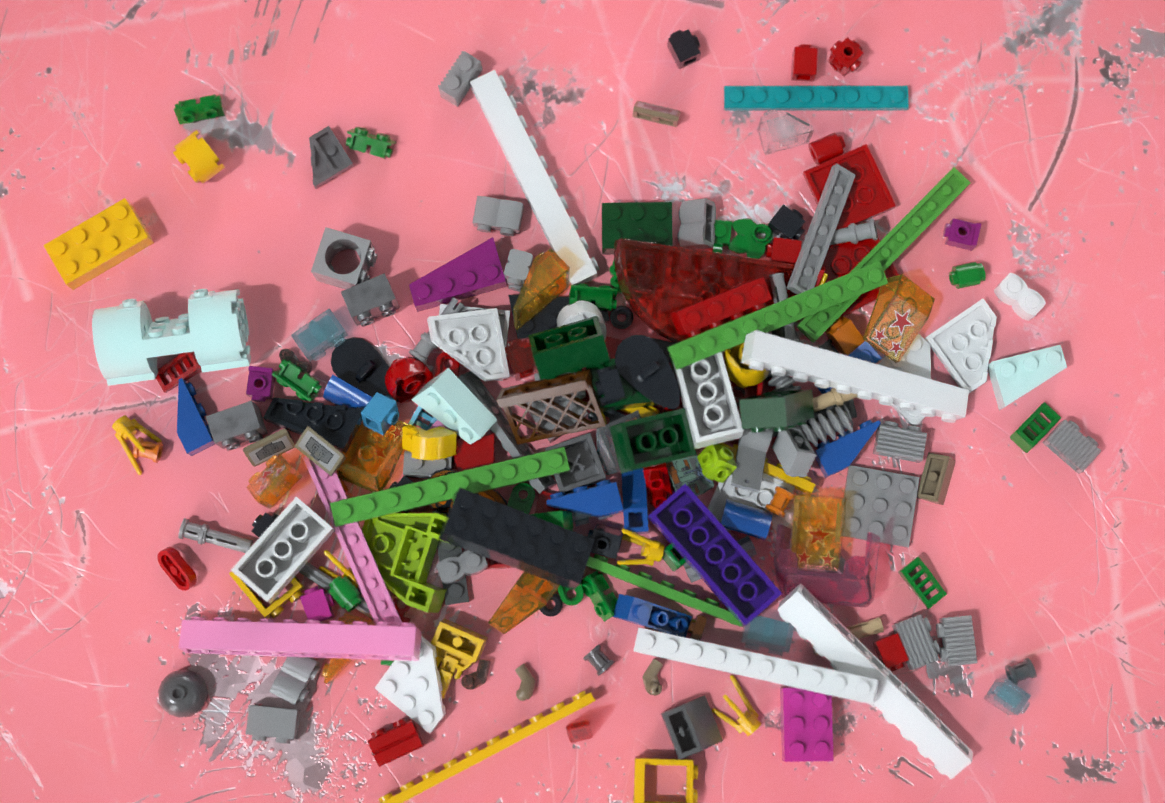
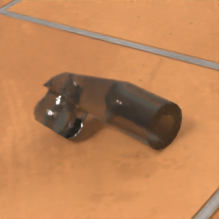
(286, 354)
(478, 677)

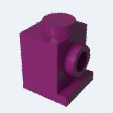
(966, 241)
(264, 392)

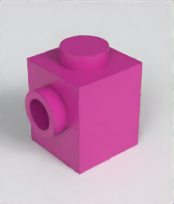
(317, 604)

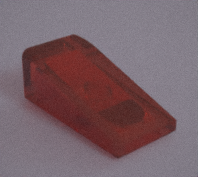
(579, 731)

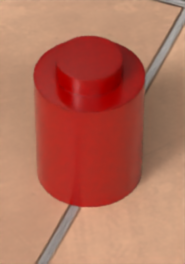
(826, 148)

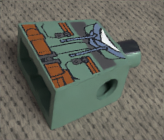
(688, 472)

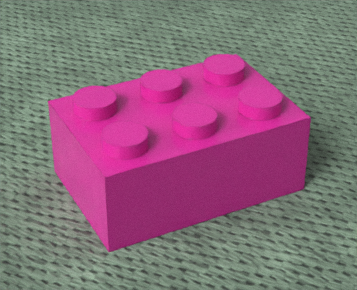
(806, 726)

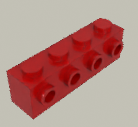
(720, 306)

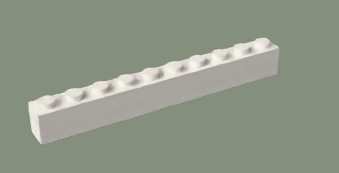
(533, 178)
(854, 376)
(756, 666)
(892, 698)

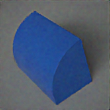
(341, 393)
(746, 519)

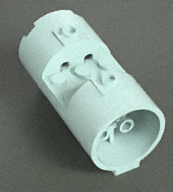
(130, 341)

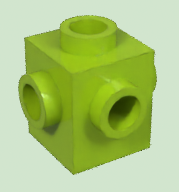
(717, 462)

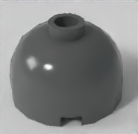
(182, 693)

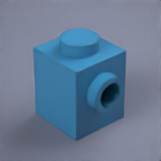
(380, 413)

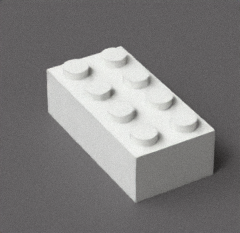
(708, 401)
(283, 550)

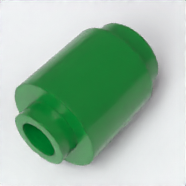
(967, 275)
(345, 593)

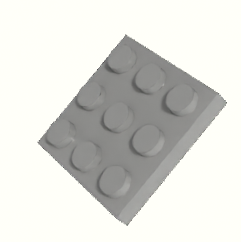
(880, 505)

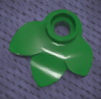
(747, 238)

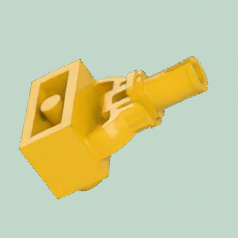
(456, 649)

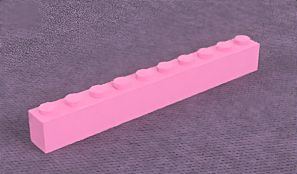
(301, 639)

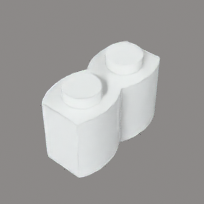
(1023, 300)

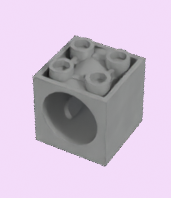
(334, 242)

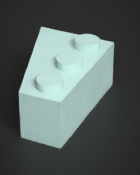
(1022, 373)
(455, 406)

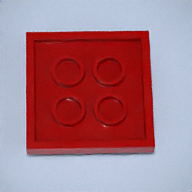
(868, 192)
(843, 258)

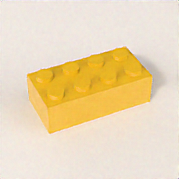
(98, 244)

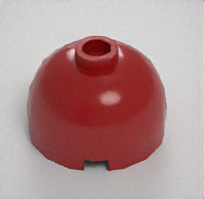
(406, 378)

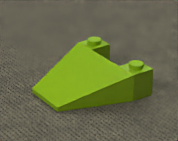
(404, 554)

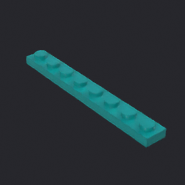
(816, 98)

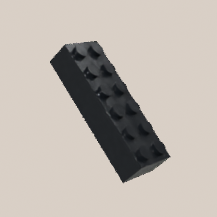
(516, 539)

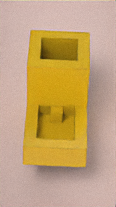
(429, 444)

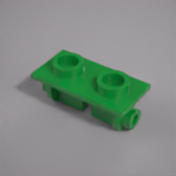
(208, 108)
(379, 143)
(603, 295)
(305, 388)
(594, 587)

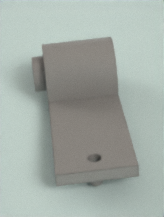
(751, 459)

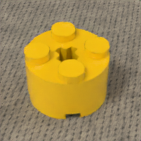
(198, 157)
(740, 372)

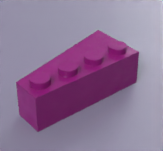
(461, 278)

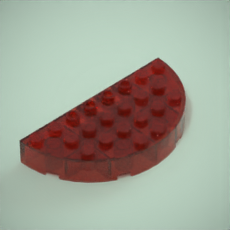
(667, 278)

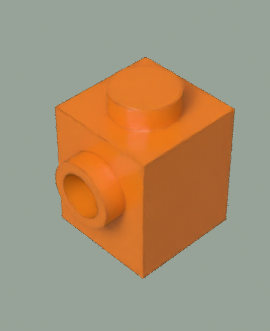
(844, 335)

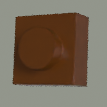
(697, 627)

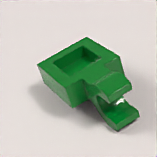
(722, 235)

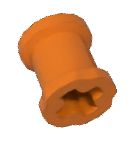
(152, 450)
(779, 501)

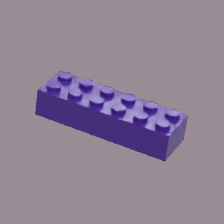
(714, 555)

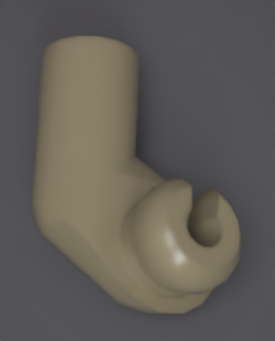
(650, 678)
(527, 683)

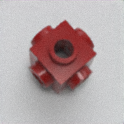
(842, 62)

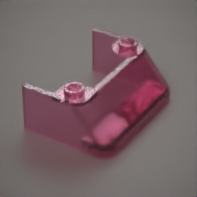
(849, 589)

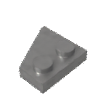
(327, 157)

